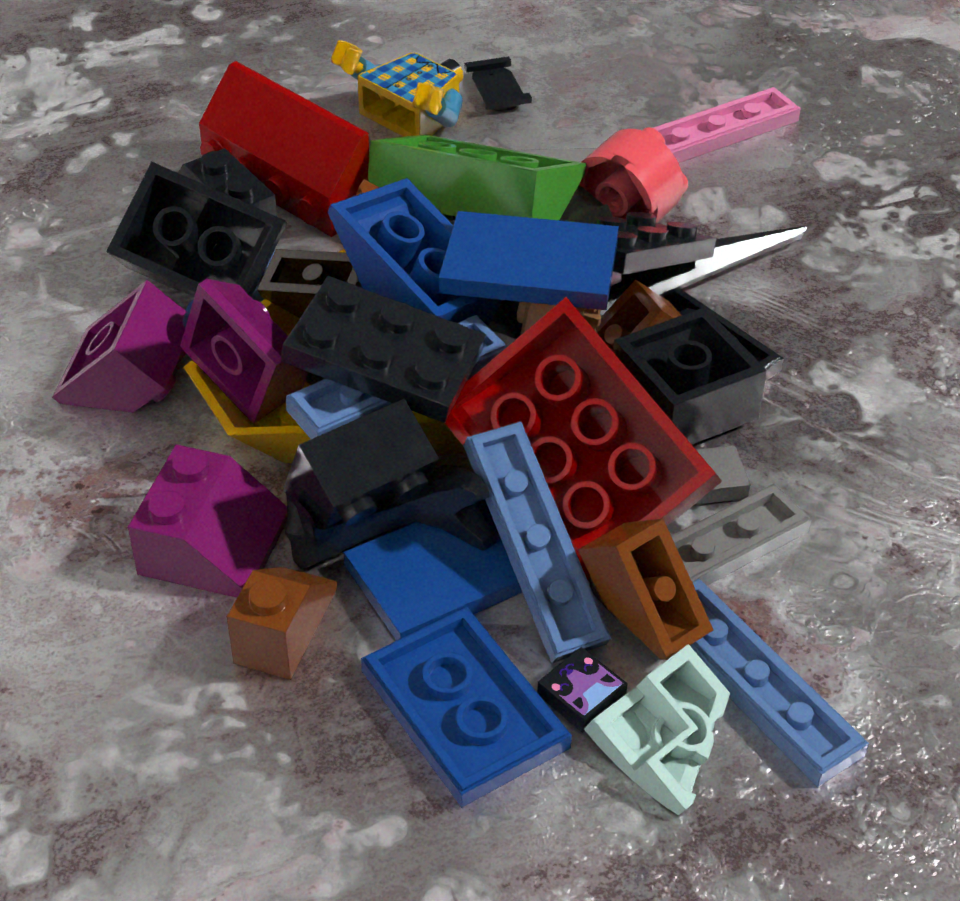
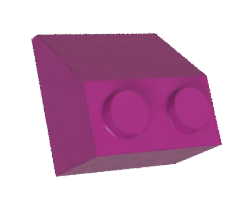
(240, 348)
(126, 354)
(205, 523)

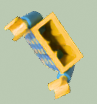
(405, 93)

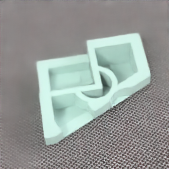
(664, 728)

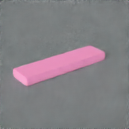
(728, 123)

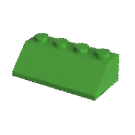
(476, 176)

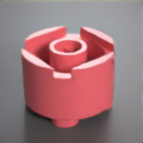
(635, 174)

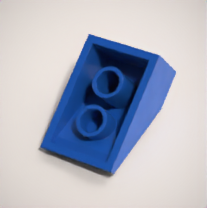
(399, 250)

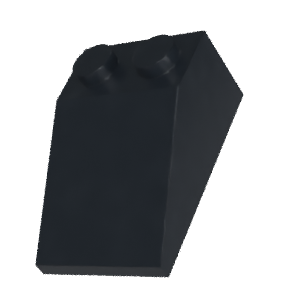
(193, 233)

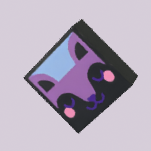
(581, 688)

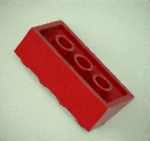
(287, 143)

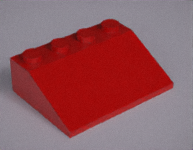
(591, 427)

